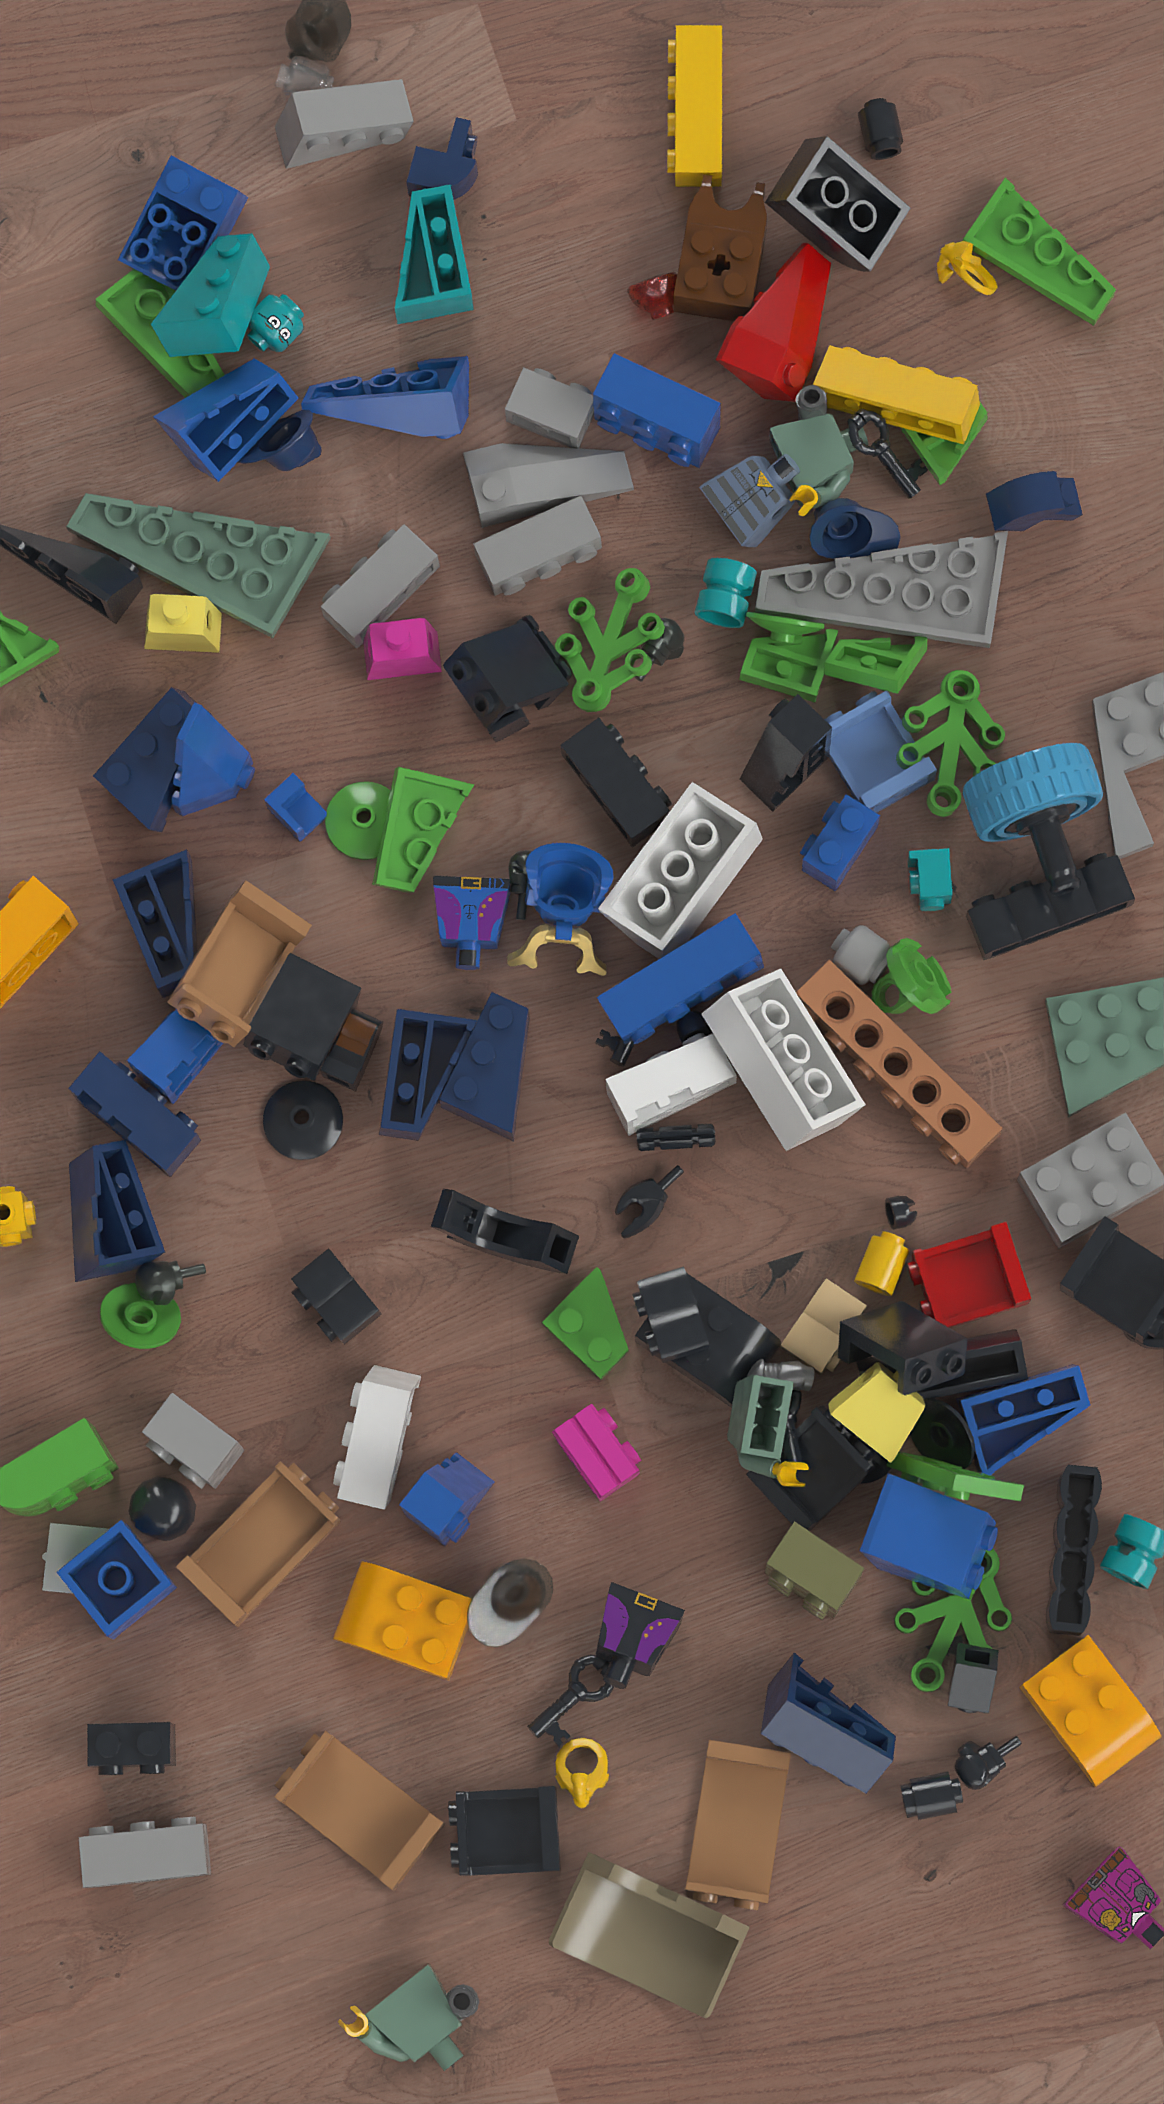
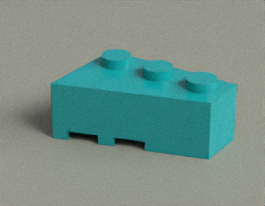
(433, 263)

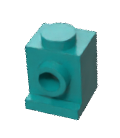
(931, 878)

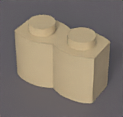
(816, 1332)

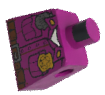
(1118, 1901)

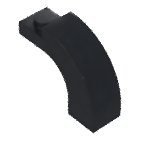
(504, 1234)

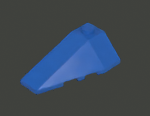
(411, 402)
(209, 763)

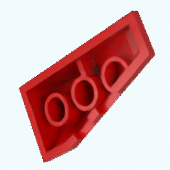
(777, 338)

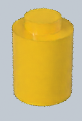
(882, 1263)

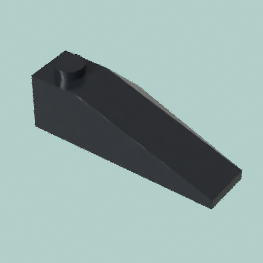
(87, 574)

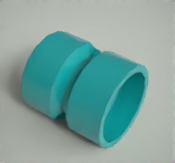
(724, 598)
(1135, 1551)

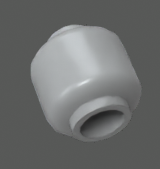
(860, 954)

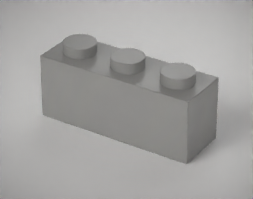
(538, 547)
(379, 584)
(144, 1853)

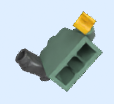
(817, 449)
(761, 1418)
(416, 2020)

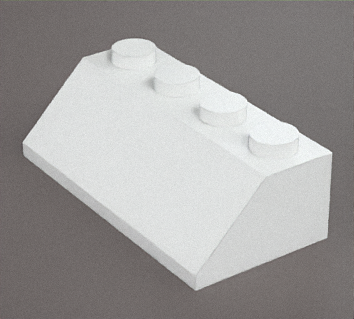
(681, 872)

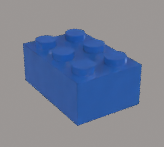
(656, 412)

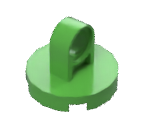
(917, 979)

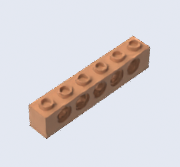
(979, 1128)

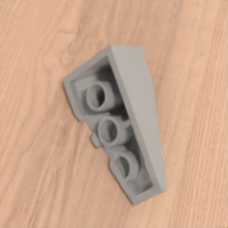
(531, 479)

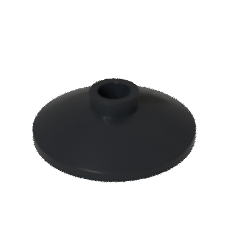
(308, 1139)
(943, 1434)

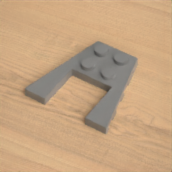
(1129, 737)

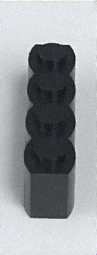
(1035, 914)
(1073, 1537)

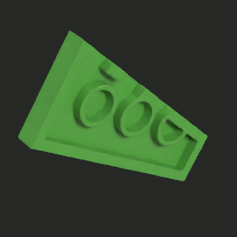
(1028, 248)
(132, 308)

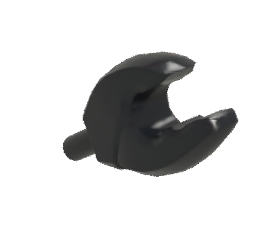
(651, 1199)

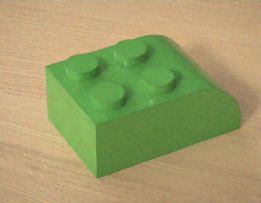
(56, 1471)

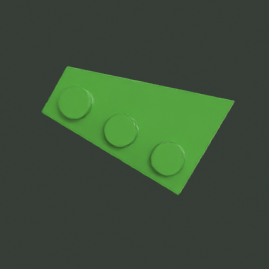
(415, 822)

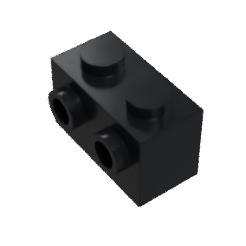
(131, 1745)

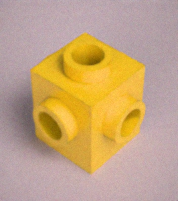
(21, 1217)

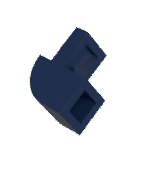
(452, 168)
(1033, 499)

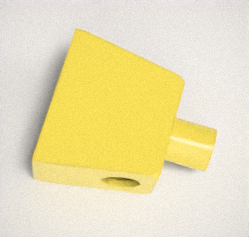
(181, 624)
(877, 1410)

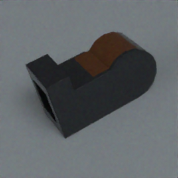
(352, 1050)

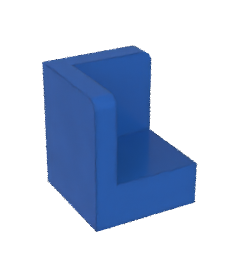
(295, 807)

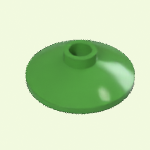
(784, 628)
(345, 832)
(137, 1320)

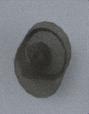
(318, 29)
(509, 1601)

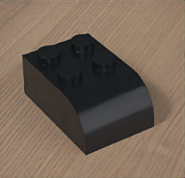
(837, 204)
(734, 1344)

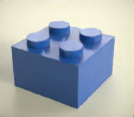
(116, 1579)

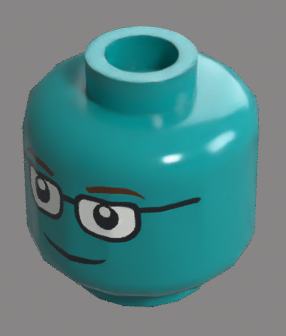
(275, 323)

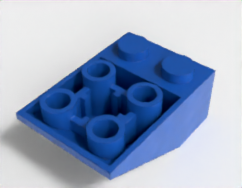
(181, 223)

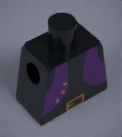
(634, 1633)

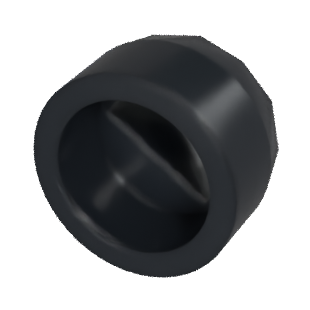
(691, 1025)
(898, 1211)

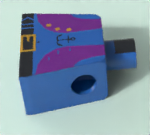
(470, 915)

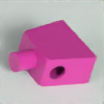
(401, 649)

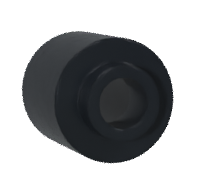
(881, 129)
(931, 1796)

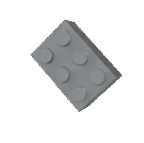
(1091, 1180)

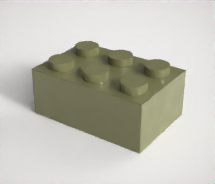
(812, 1572)

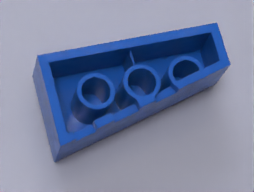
(681, 980)

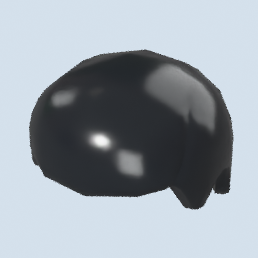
(162, 1508)

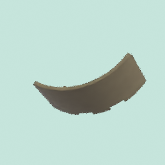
(648, 1935)

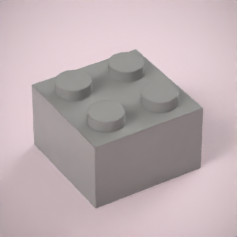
(192, 1440)

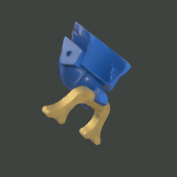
(565, 888)

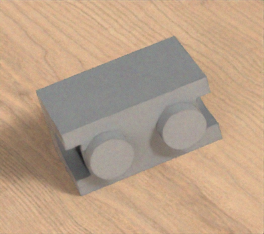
(550, 407)

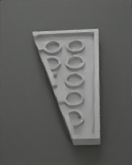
(908, 591)

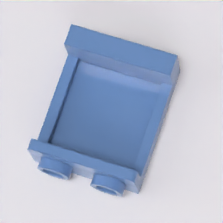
(866, 751)

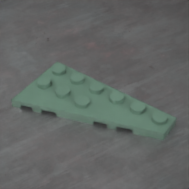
(1106, 1039)

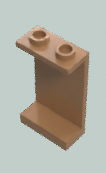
(358, 1809)
(737, 1824)

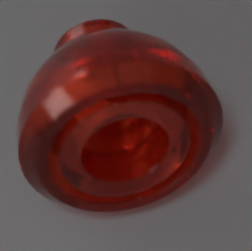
(655, 295)

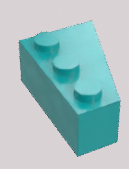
(215, 299)

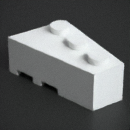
(670, 1082)
(375, 1436)

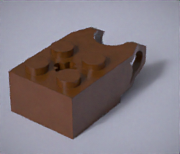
(722, 242)

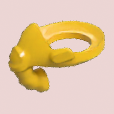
(961, 259)
(580, 1784)

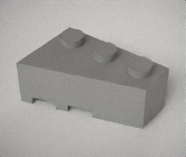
(342, 121)

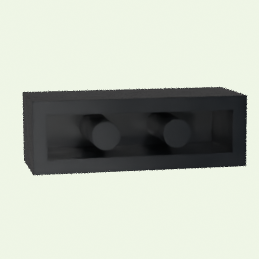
(616, 780)

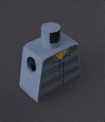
(752, 496)

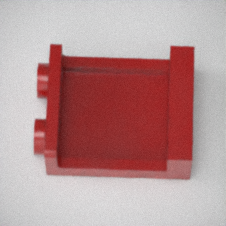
(970, 1277)

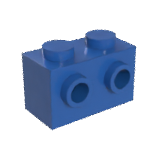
(840, 841)

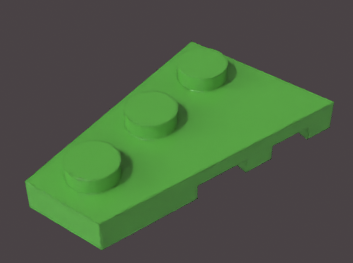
(952, 1479)

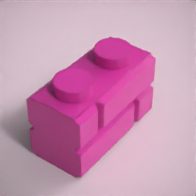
(597, 1452)

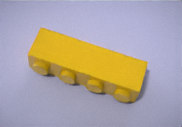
(697, 105)
(899, 393)

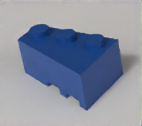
(1021, 1413)

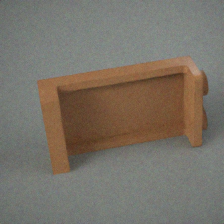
(238, 963)
(261, 1543)

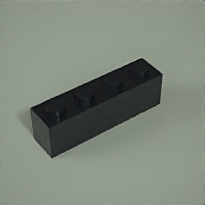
(990, 1362)

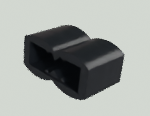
(335, 1297)
(672, 1315)

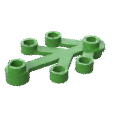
(611, 644)
(952, 736)
(956, 1611)

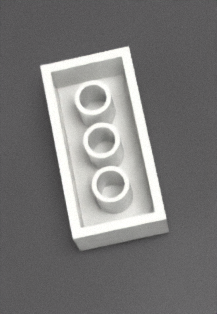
(783, 1059)

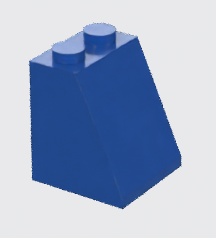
(928, 1537)

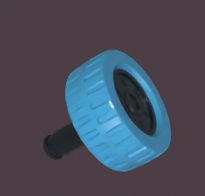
(1033, 798)

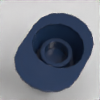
(287, 443)
(848, 529)

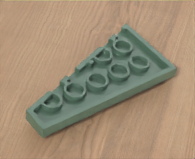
(233, 562)

